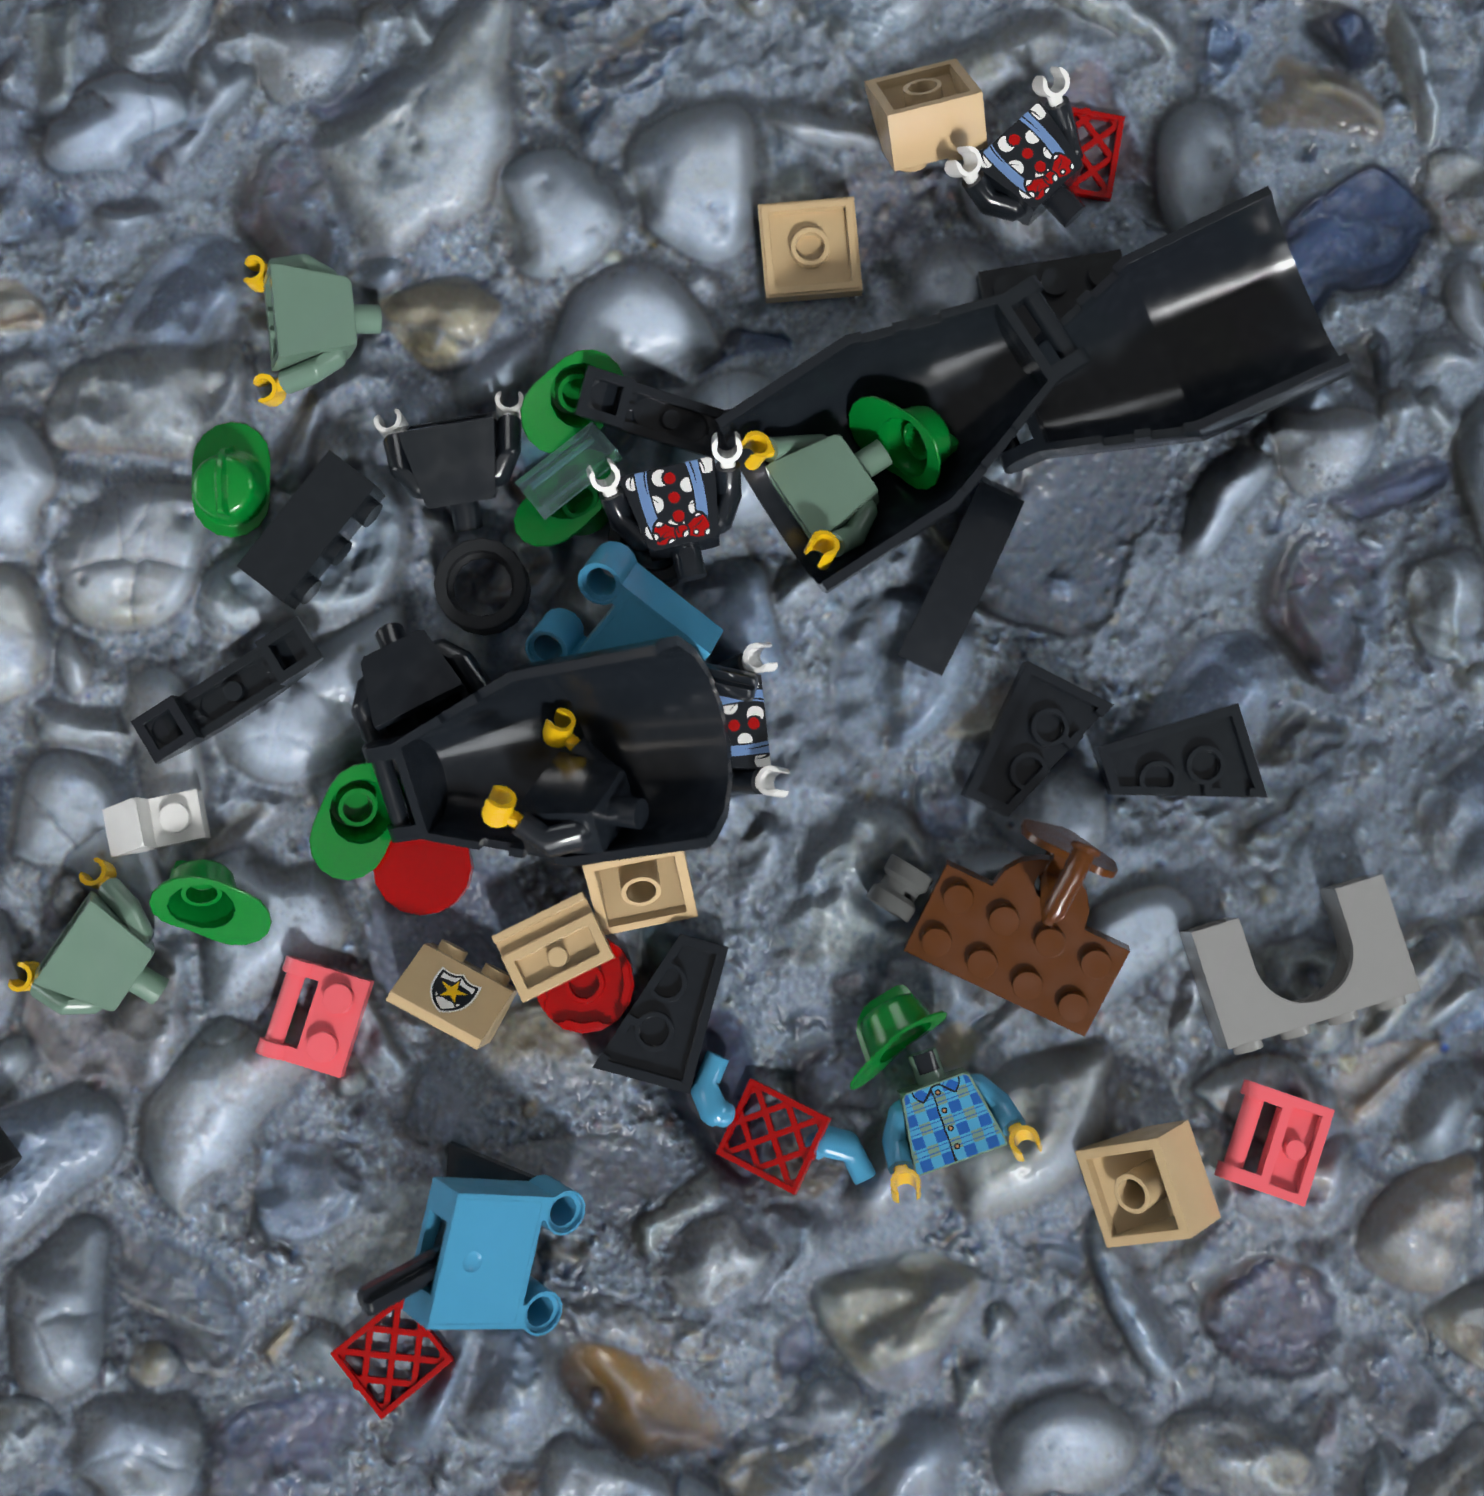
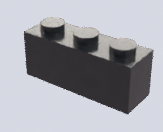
(313, 531)

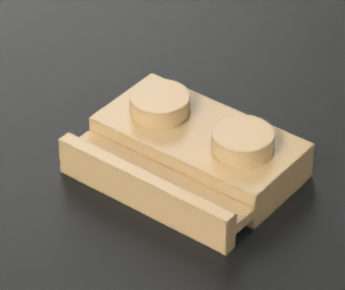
(553, 947)

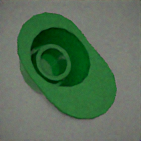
(552, 399)
(911, 435)
(231, 479)
(578, 517)
(351, 825)
(207, 902)
(890, 1026)

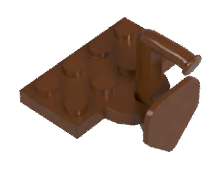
(1025, 939)

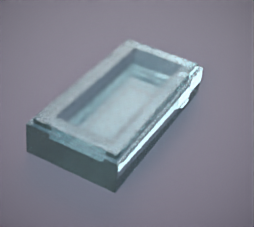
(564, 471)

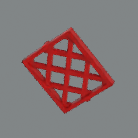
(1117, 123)
(808, 1153)
(361, 1381)

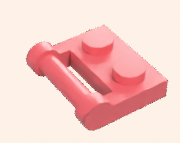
(331, 1021)
(1290, 1147)

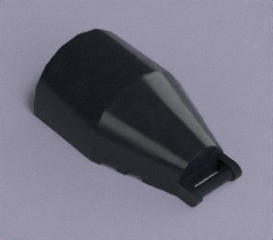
(1185, 342)
(964, 363)
(637, 703)

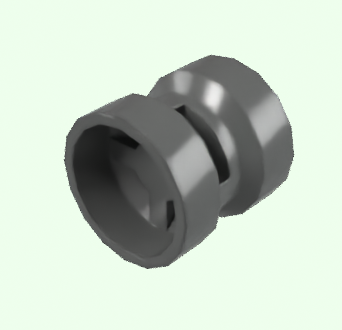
(899, 888)

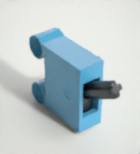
(640, 613)
(479, 1256)

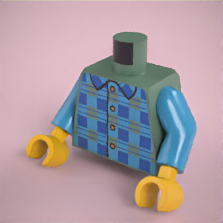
(947, 1121)

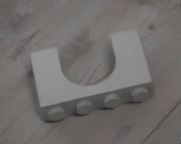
(1368, 970)

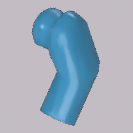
(707, 1094)
(846, 1147)

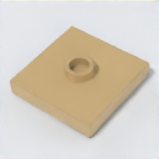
(810, 250)

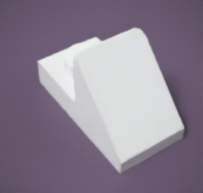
(155, 822)

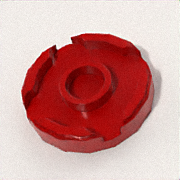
(424, 875)
(594, 997)

